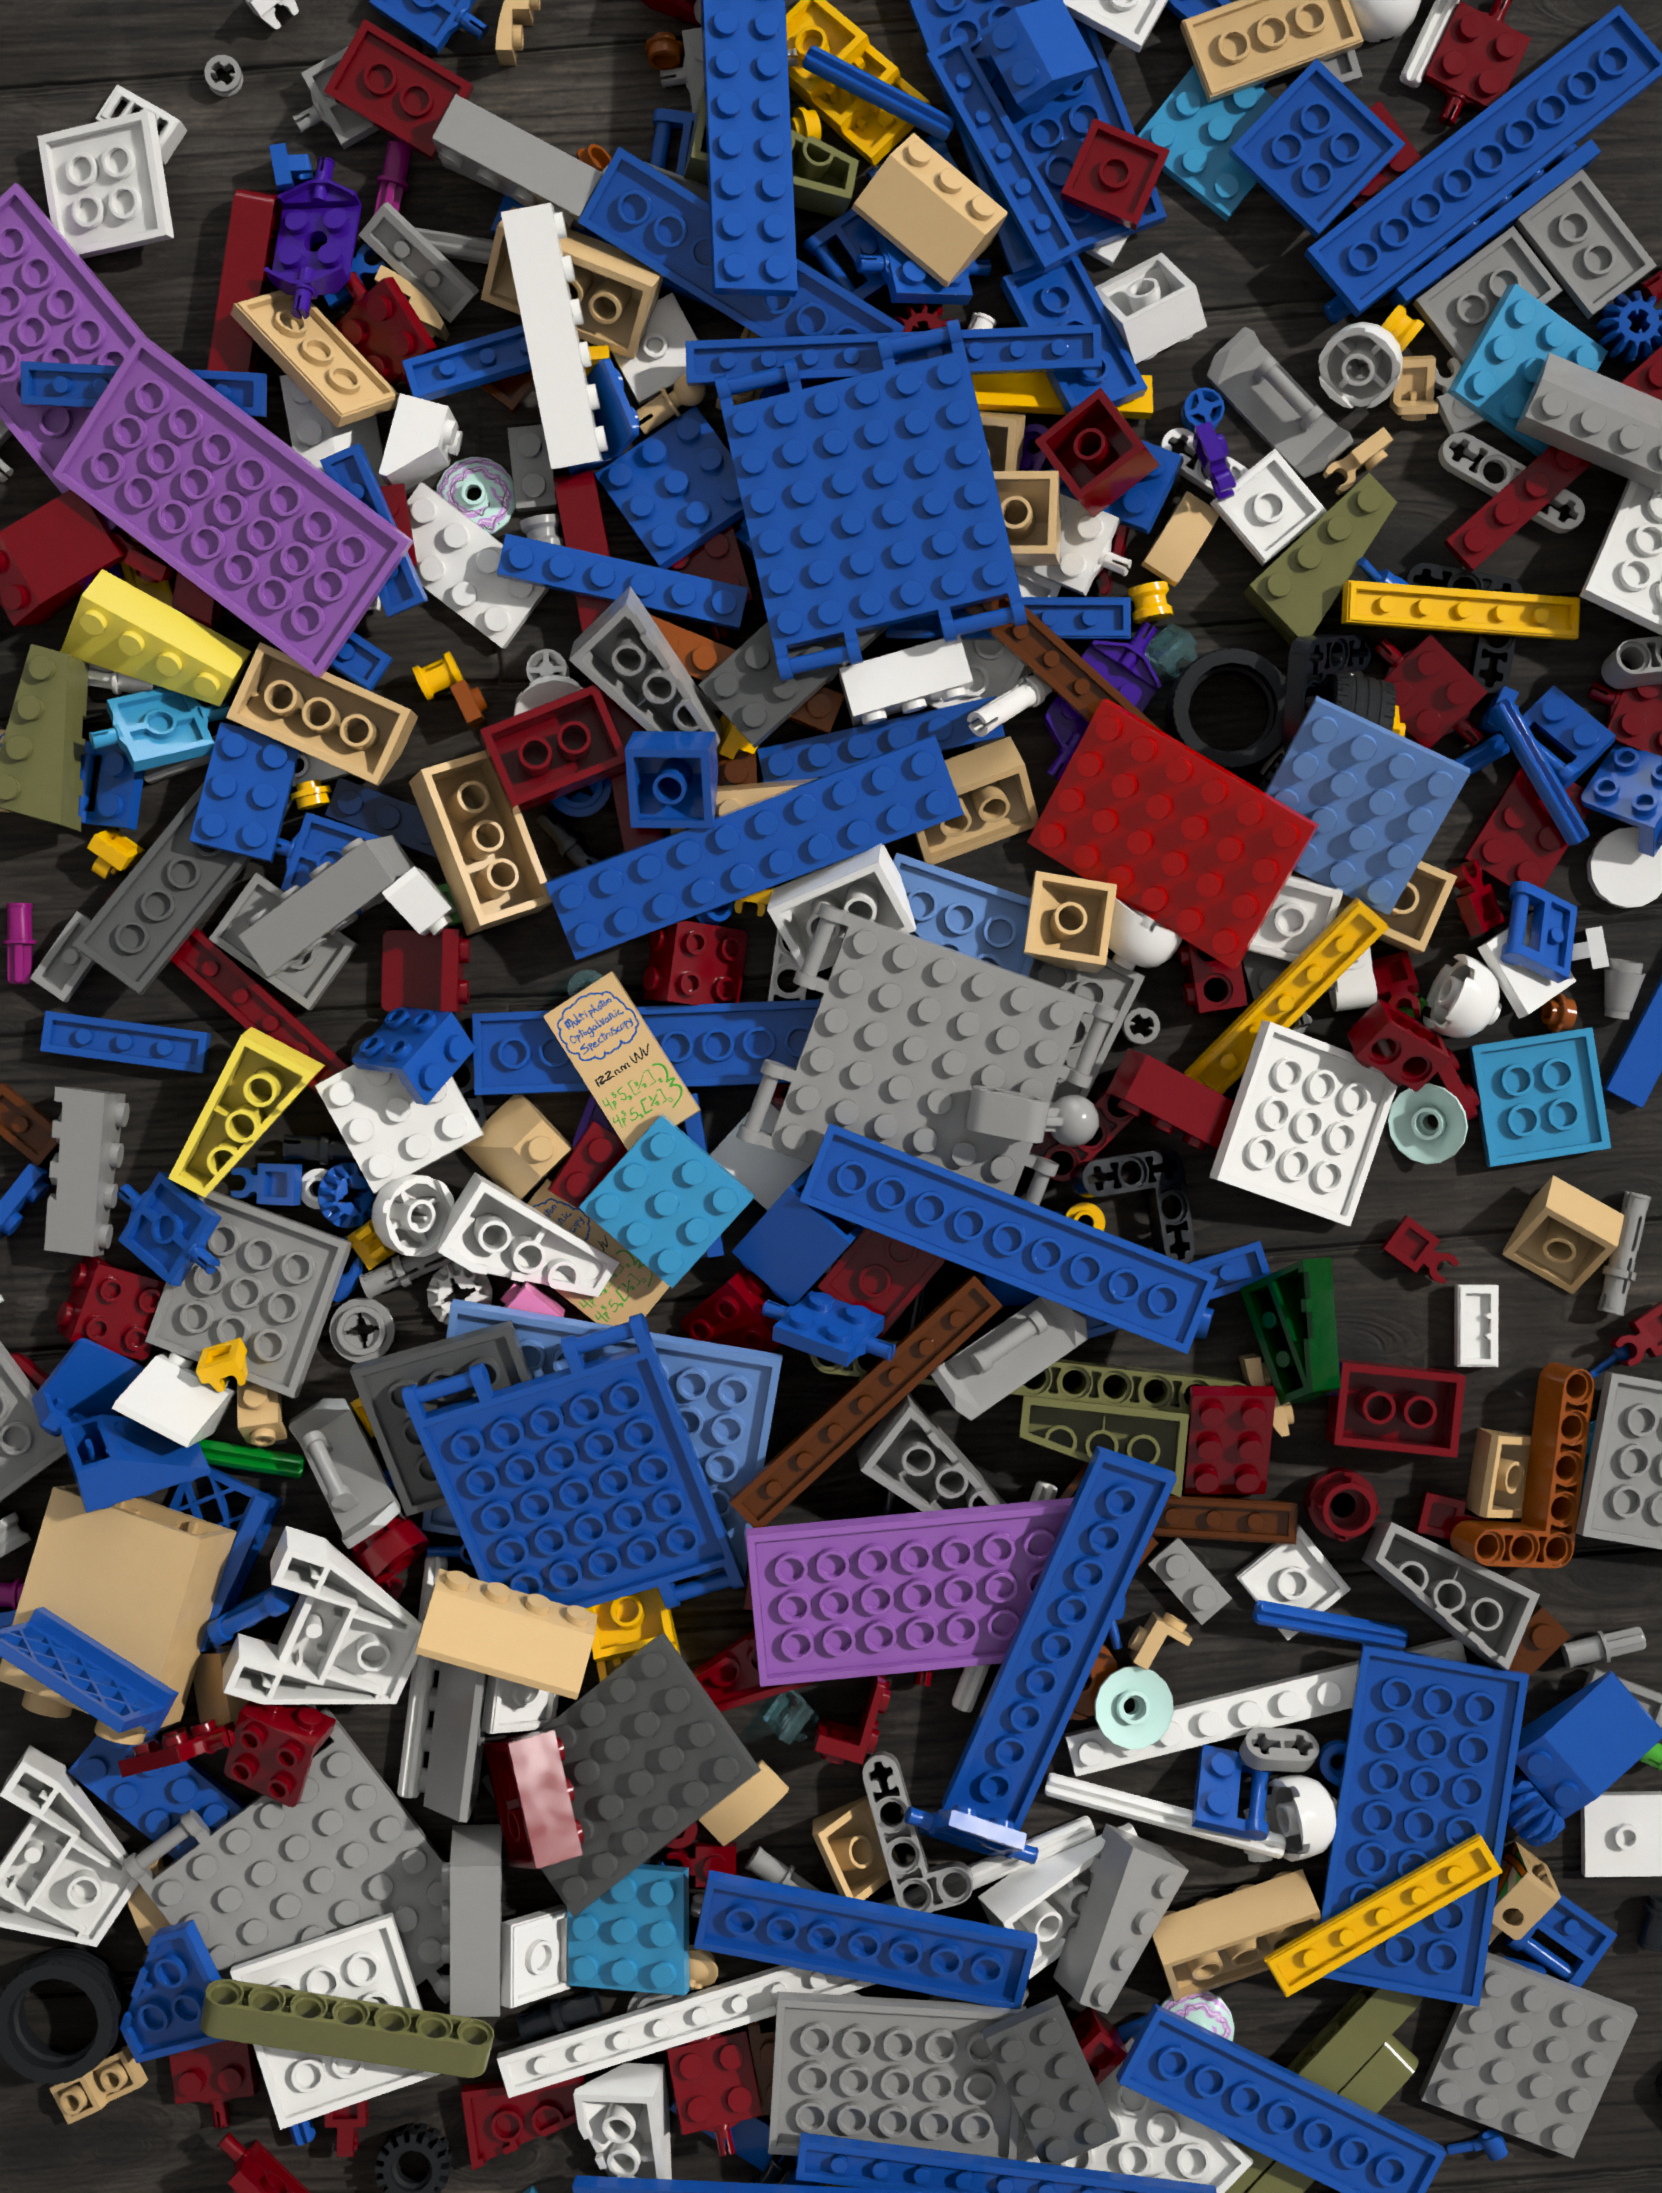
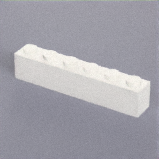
(552, 335)

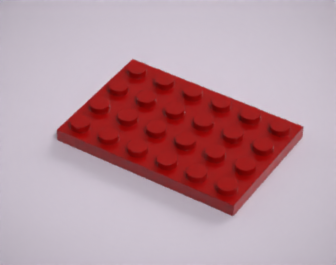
(1172, 833)

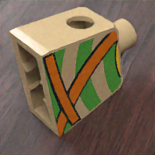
(1523, 1893)

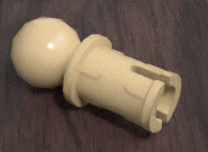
(666, 405)

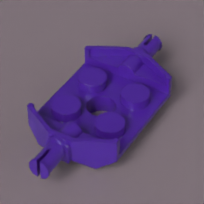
(313, 214)
(1125, 669)

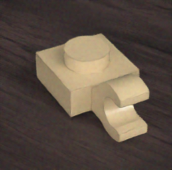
(1367, 454)

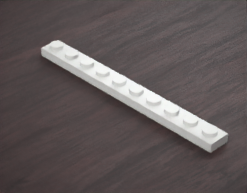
(1239, 1712)
(660, 2027)

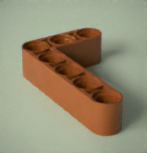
(1552, 1481)

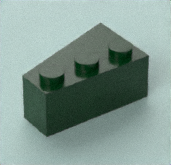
(1297, 1329)

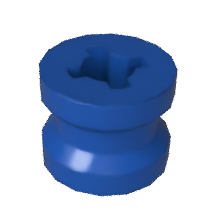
(1204, 403)

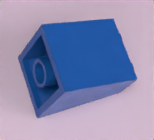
(794, 1243)

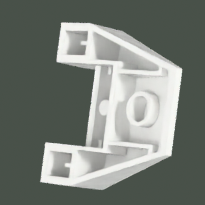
(340, 1642)
(66, 1864)

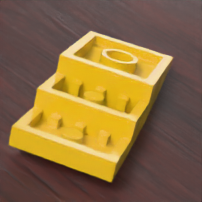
(856, 121)
(627, 1627)

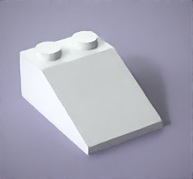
(174, 1400)

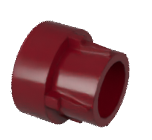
(1356, 1518)
(391, 1549)

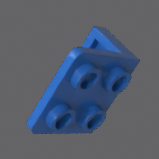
(615, 414)
(1631, 791)
(418, 1047)
(83, 1386)

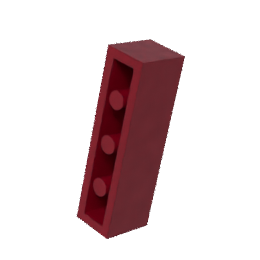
(1171, 1100)

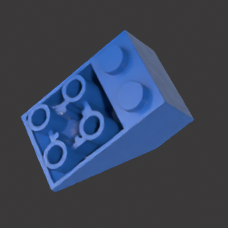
(124, 1460)

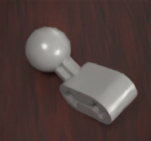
(1027, 1117)

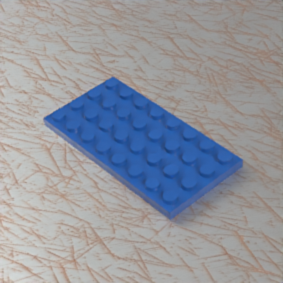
(1049, 134)
(1420, 1774)

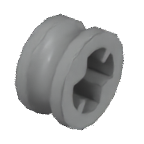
(226, 63)
(1138, 1038)

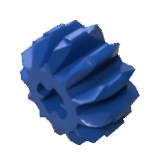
(1618, 321)
(1533, 1814)

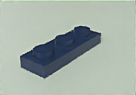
(379, 815)

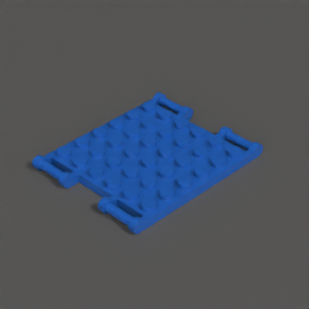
(870, 501)
(578, 1478)

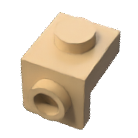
(1415, 390)
(259, 1414)
(1147, 1641)

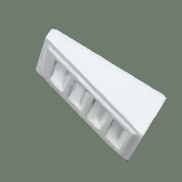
(173, 128)

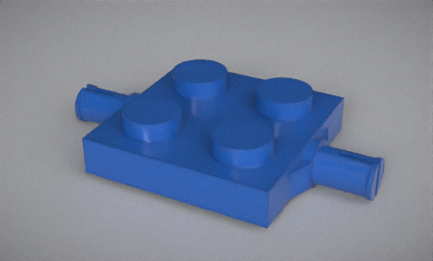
(432, 20)
(911, 283)
(315, 844)
(169, 1229)
(829, 1328)
(964, 1829)

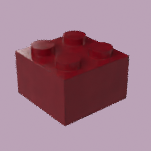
(1096, 453)

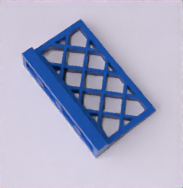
(249, 1538)
(86, 1672)

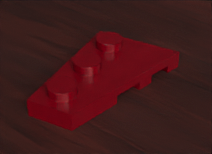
(733, 1676)
(504, 2123)

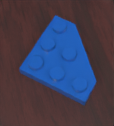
(170, 1995)

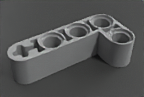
(894, 1833)

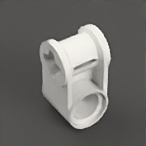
(1356, 986)

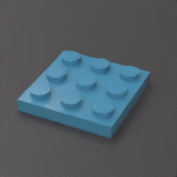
(1200, 140)
(1510, 356)
(1539, 1097)
(667, 1200)
(634, 1935)

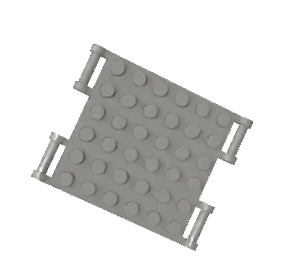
(905, 1042)
(305, 1869)

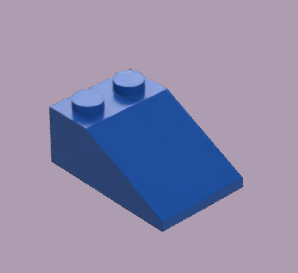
(1586, 1743)

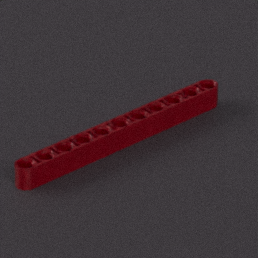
(248, 251)
(586, 531)

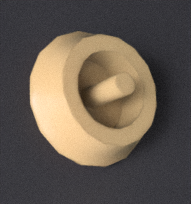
(702, 1968)

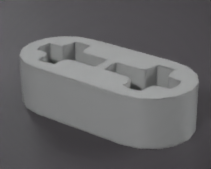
(1279, 1754)

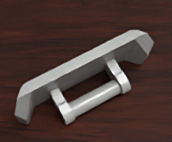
(1276, 405)
(1010, 1356)
(345, 1468)

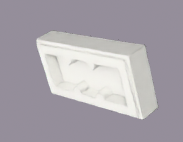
(1476, 1325)

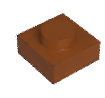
(470, 702)

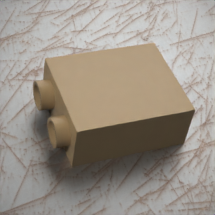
(131, 1581)

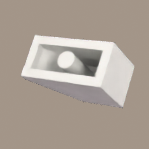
(420, 902)

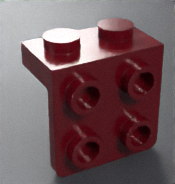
(695, 964)
(425, 970)
(110, 1307)
(735, 1315)
(851, 1743)
(276, 1748)

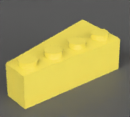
(152, 642)
(247, 1099)

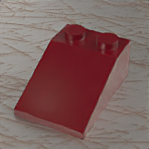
(53, 558)

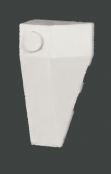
(510, 1239)
(1045, 1897)
(628, 2120)

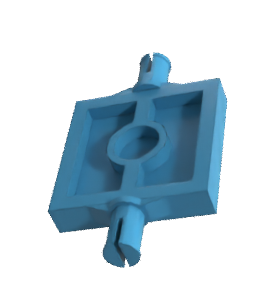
(159, 727)

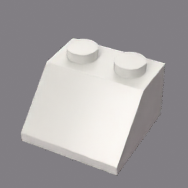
(1152, 307)
(419, 442)

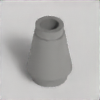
(1621, 987)

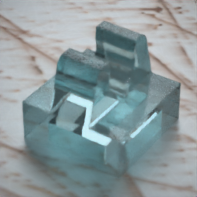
(1170, 647)
(789, 1716)

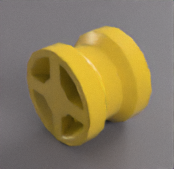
(1402, 326)
(1150, 602)

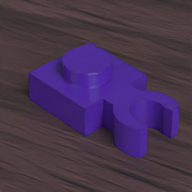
(1211, 452)

